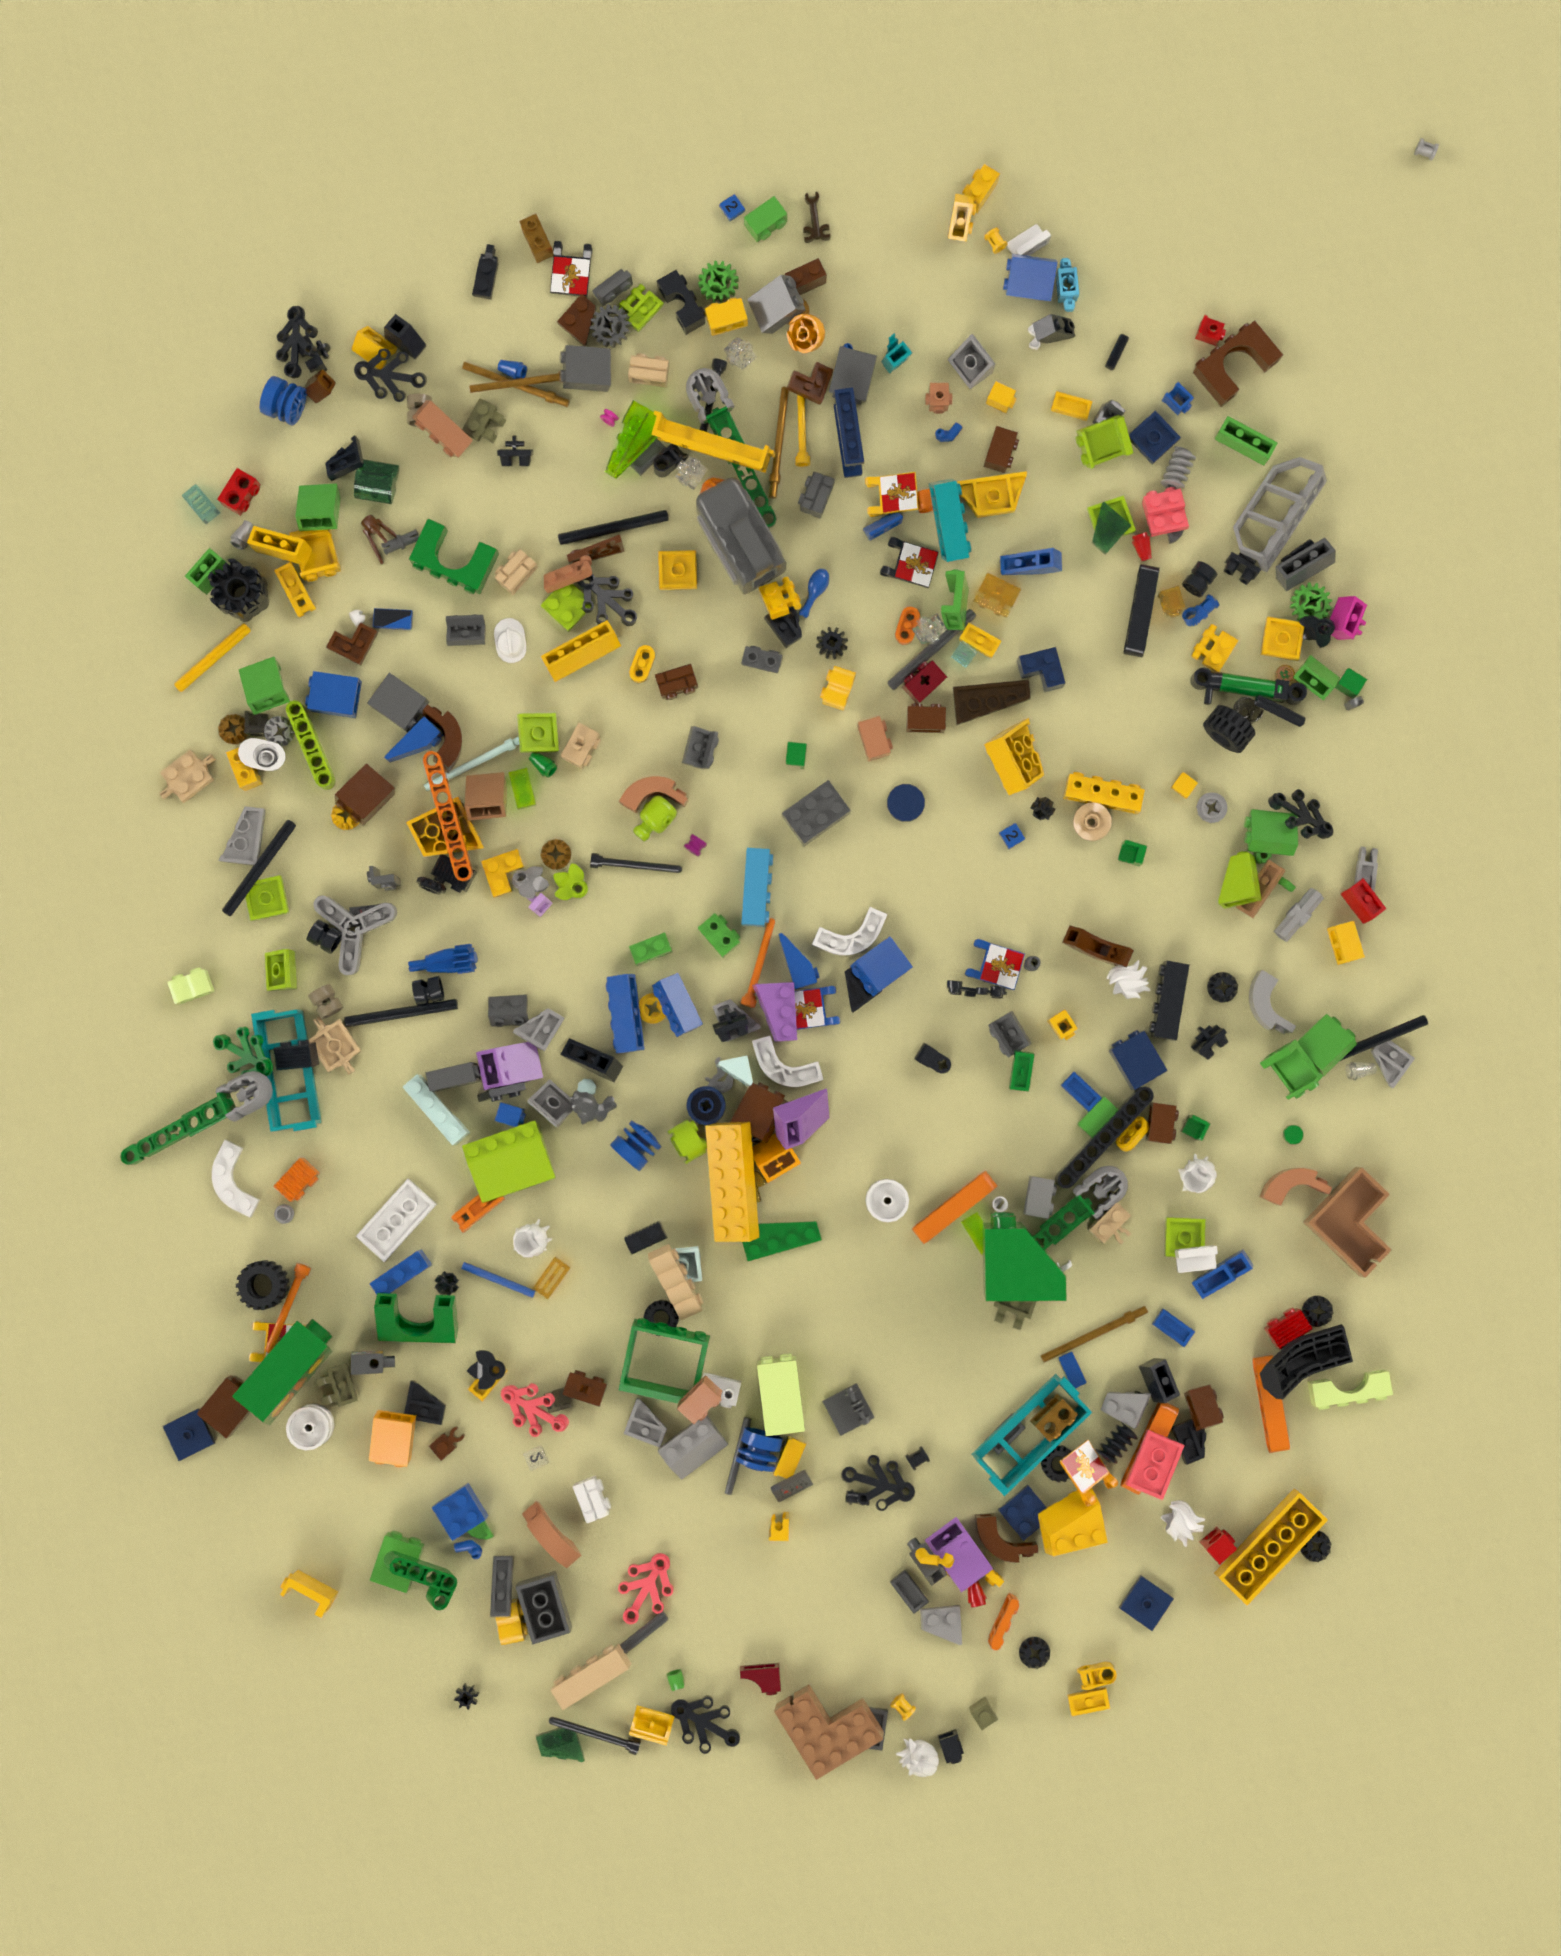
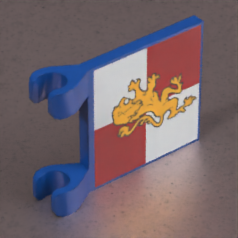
(999, 966)
(811, 1008)

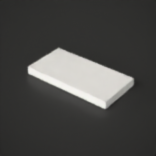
(396, 1220)

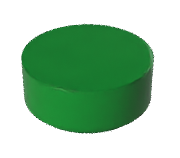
(1293, 1134)

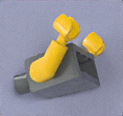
(928, 1563)

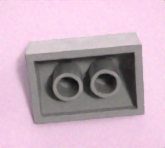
(692, 1447)

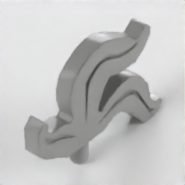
(720, 1086)

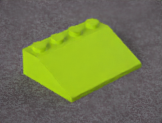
(509, 1161)

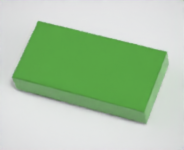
(1097, 1116)

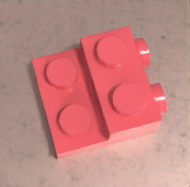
(1165, 511)

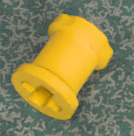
(995, 240)
(902, 1706)

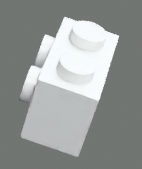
(729, 1387)

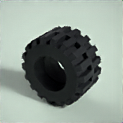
(1229, 729)
(247, 1290)

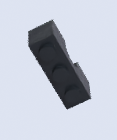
(674, 288)

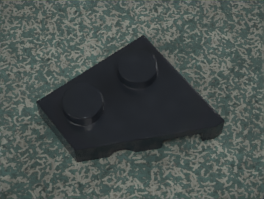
(345, 460)

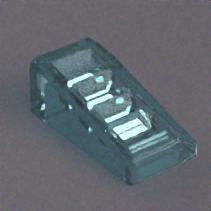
(208, 515)

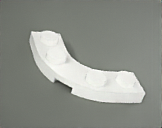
(852, 943)
(781, 1073)
(224, 1182)

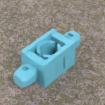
(1066, 297)

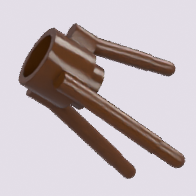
(373, 526)

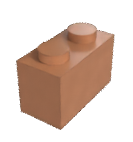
(874, 738)
(700, 1400)

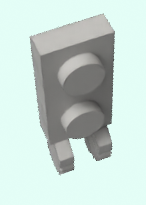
(1366, 869)

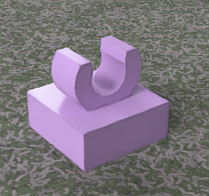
(540, 904)

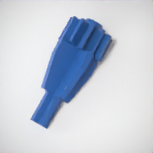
(451, 960)

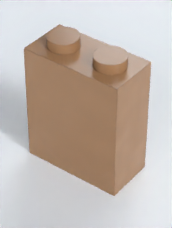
(486, 796)

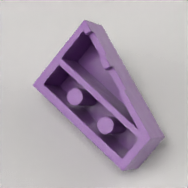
(779, 1009)

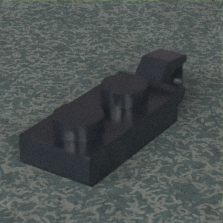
(486, 274)

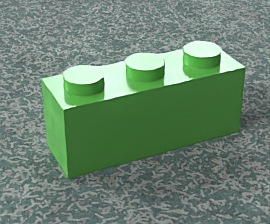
(1246, 440)

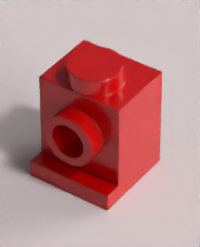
(1205, 333)

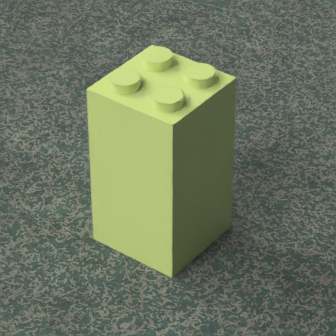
(780, 1395)

